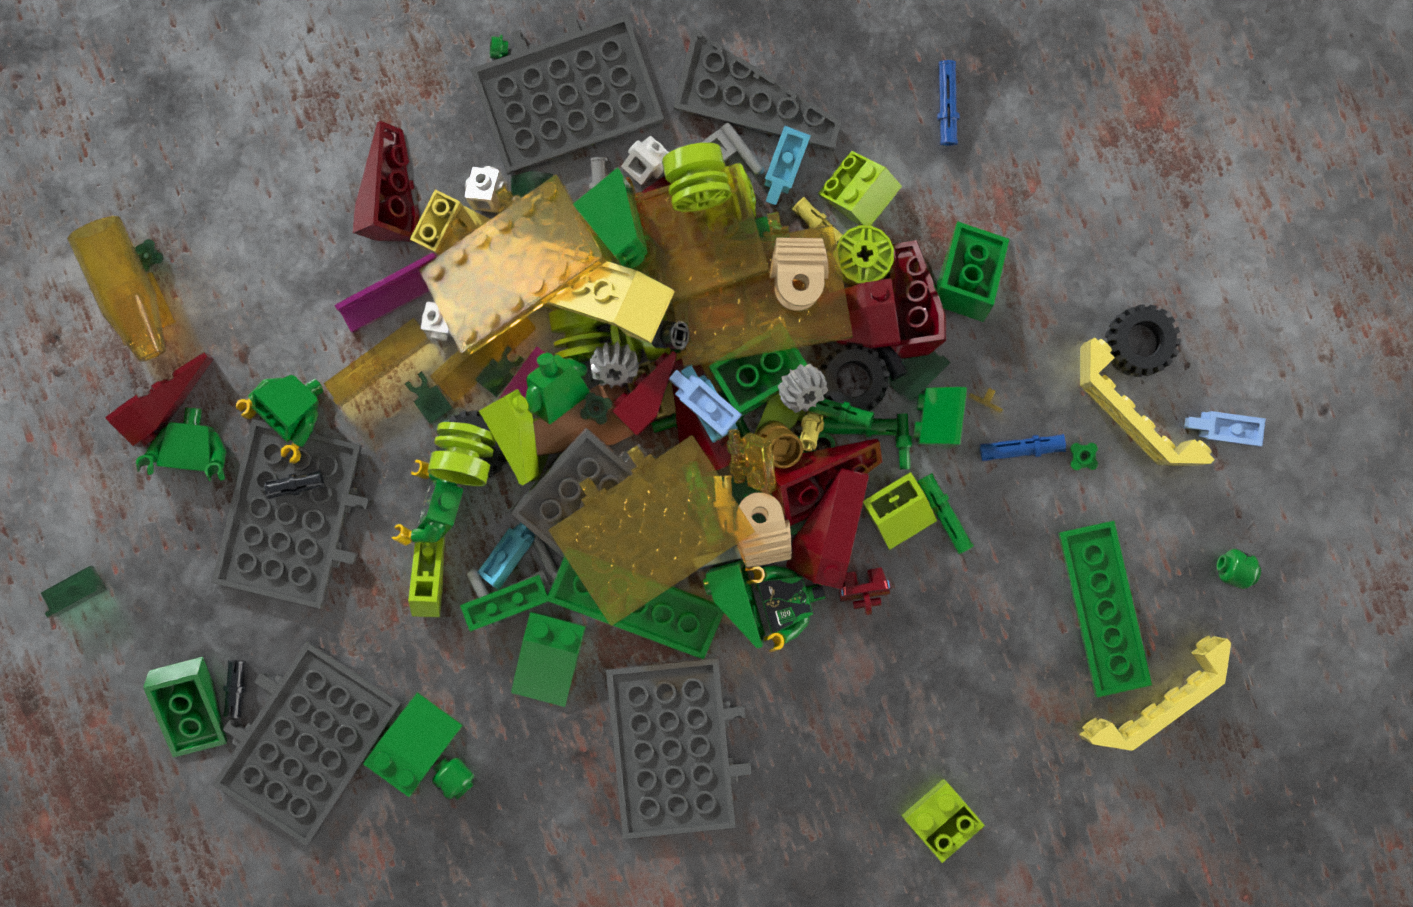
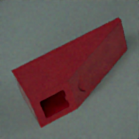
(644, 402)

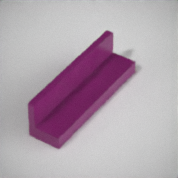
(385, 295)

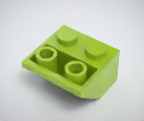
(860, 189)
(899, 510)
(943, 820)

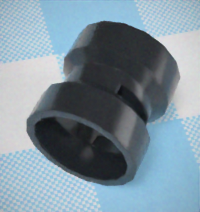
(671, 335)

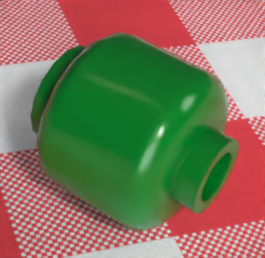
(1238, 569)
(452, 778)

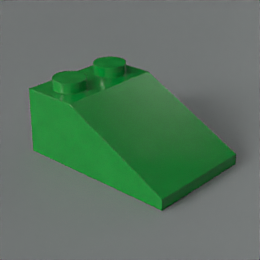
(971, 271)
(755, 378)
(940, 417)
(736, 599)
(548, 658)
(186, 706)
(413, 744)

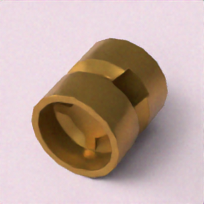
(785, 444)

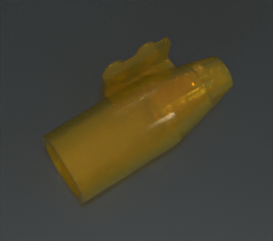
(121, 287)

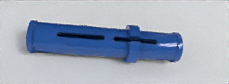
(948, 71)
(1025, 447)

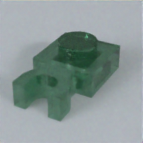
(496, 374)
(431, 401)

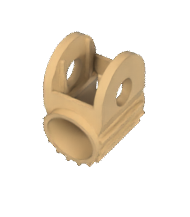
(799, 260)
(772, 538)

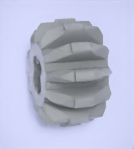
(614, 365)
(802, 388)

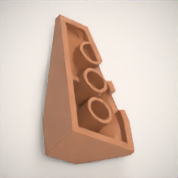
(563, 431)

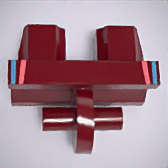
(876, 587)

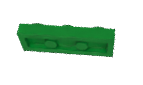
(504, 603)

